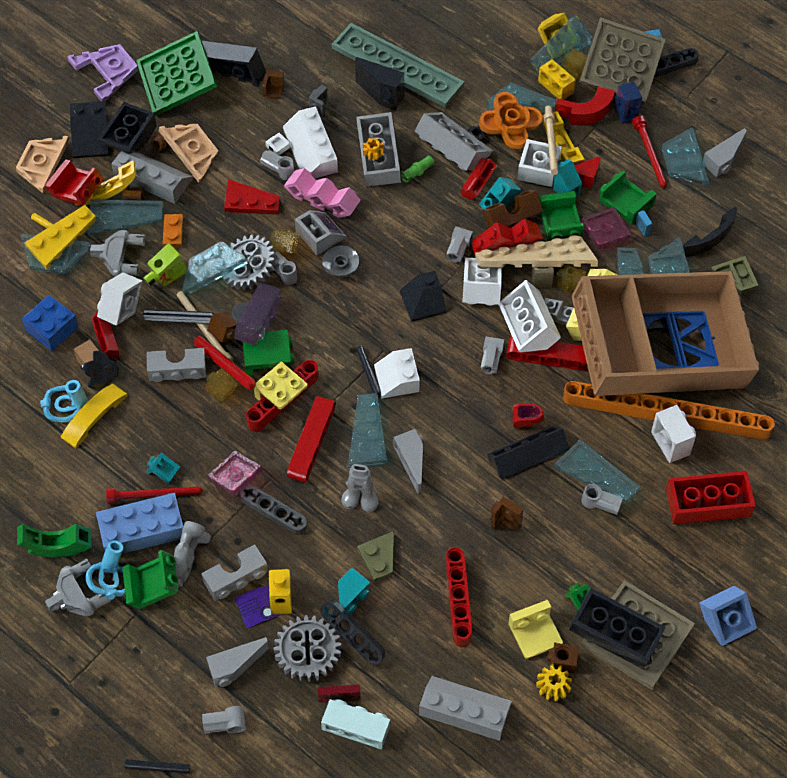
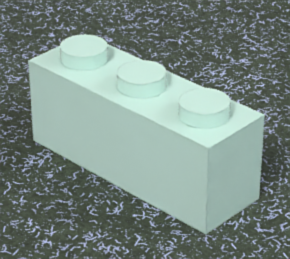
(355, 723)

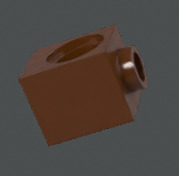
(569, 652)

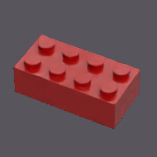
(710, 497)

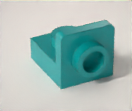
(162, 467)

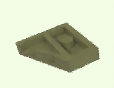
(741, 273)
(378, 556)

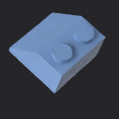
(728, 614)

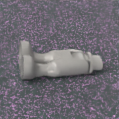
(360, 480)
(184, 552)

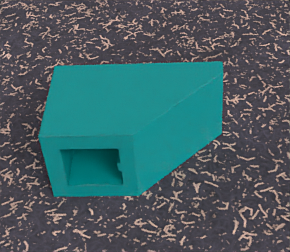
(567, 178)
(501, 192)
(352, 590)

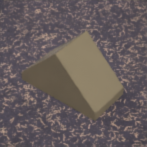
(542, 276)

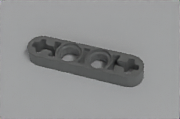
(271, 511)

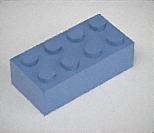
(141, 523)

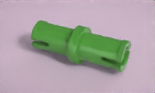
(417, 169)

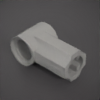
(279, 164)
(460, 241)
(285, 269)
(492, 351)
(602, 500)
(230, 720)

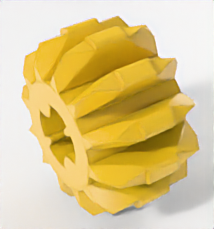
(561, 686)

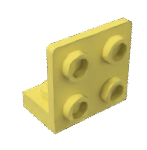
(280, 386)
(534, 629)

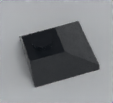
(423, 296)

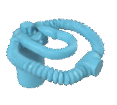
(75, 394)
(108, 565)

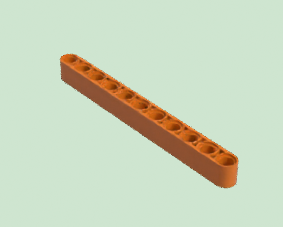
(695, 419)

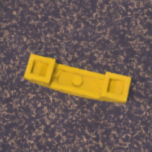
(562, 139)
(116, 184)
(90, 413)

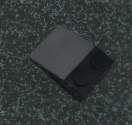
(380, 82)
(87, 124)
(128, 128)

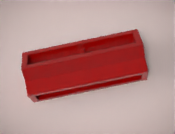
(478, 178)
(105, 337)

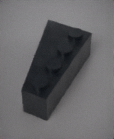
(236, 61)

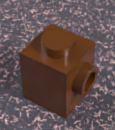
(222, 326)

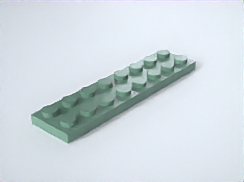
(418, 74)

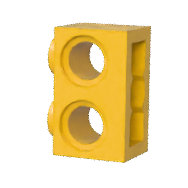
(556, 80)

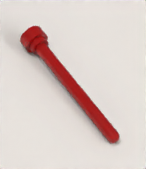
(640, 124)
(114, 495)

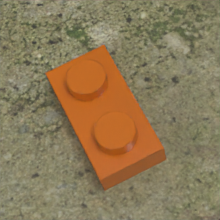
(173, 230)

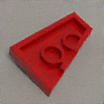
(247, 199)

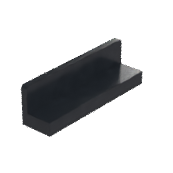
(529, 451)

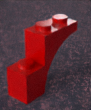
(502, 236)

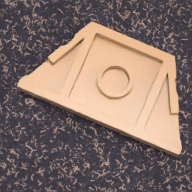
(191, 147)
(41, 160)

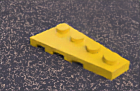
(55, 239)

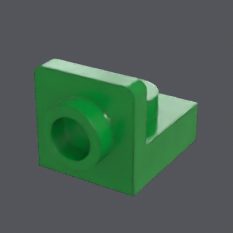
(577, 594)

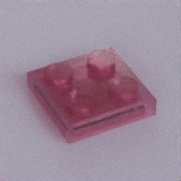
(605, 228)
(234, 473)

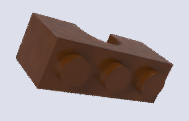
(526, 207)

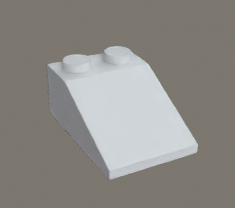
(481, 283)

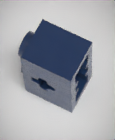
(628, 102)

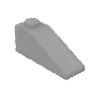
(720, 158)
(410, 452)
(234, 662)

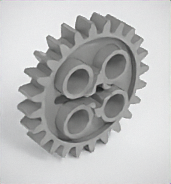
(261, 258)
(287, 649)

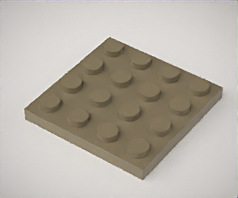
(621, 57)
(671, 640)

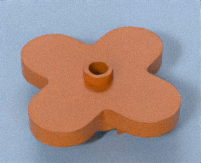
(510, 120)

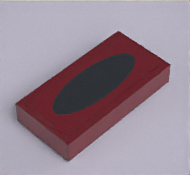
(343, 693)

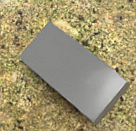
(558, 311)

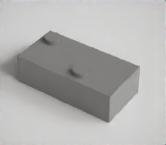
(386, 168)

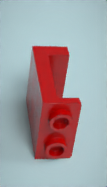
(73, 183)

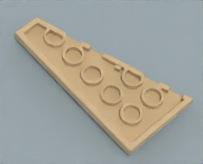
(540, 254)

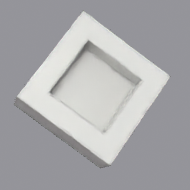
(278, 144)

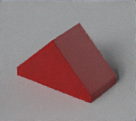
(588, 171)

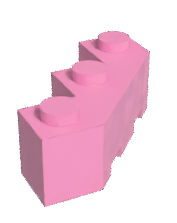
(322, 193)

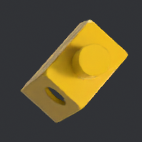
(280, 588)

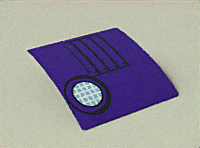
(255, 606)

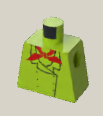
(165, 267)

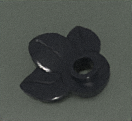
(97, 370)

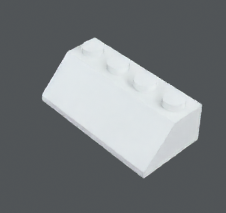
(311, 143)
(529, 319)

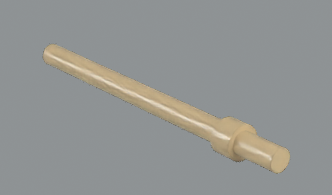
(549, 119)
(189, 307)

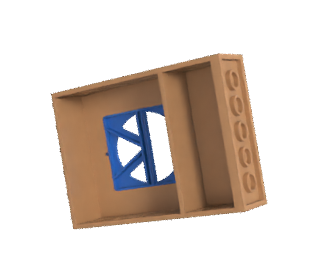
(615, 320)

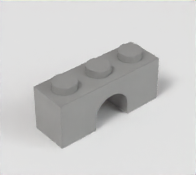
(191, 366)
(222, 583)

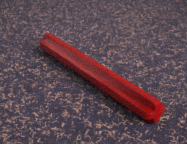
(225, 363)

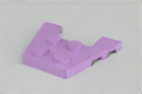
(113, 65)

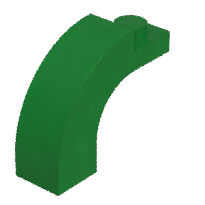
(54, 543)

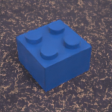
(50, 322)

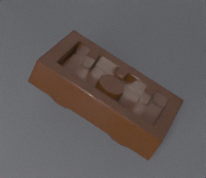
(508, 513)

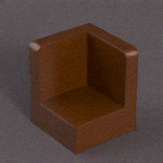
(273, 84)
(134, 194)

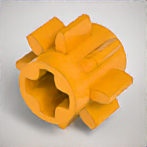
(373, 149)

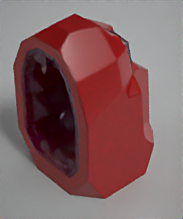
(526, 415)

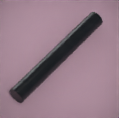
(368, 370)
(159, 766)

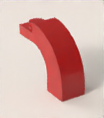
(587, 112)

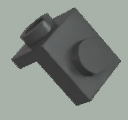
(318, 98)

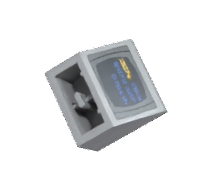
(318, 231)

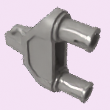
(114, 250)
(71, 596)

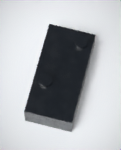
(617, 628)

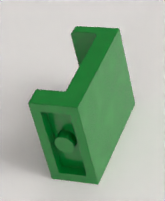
(626, 197)
(560, 216)
(269, 351)
(150, 581)

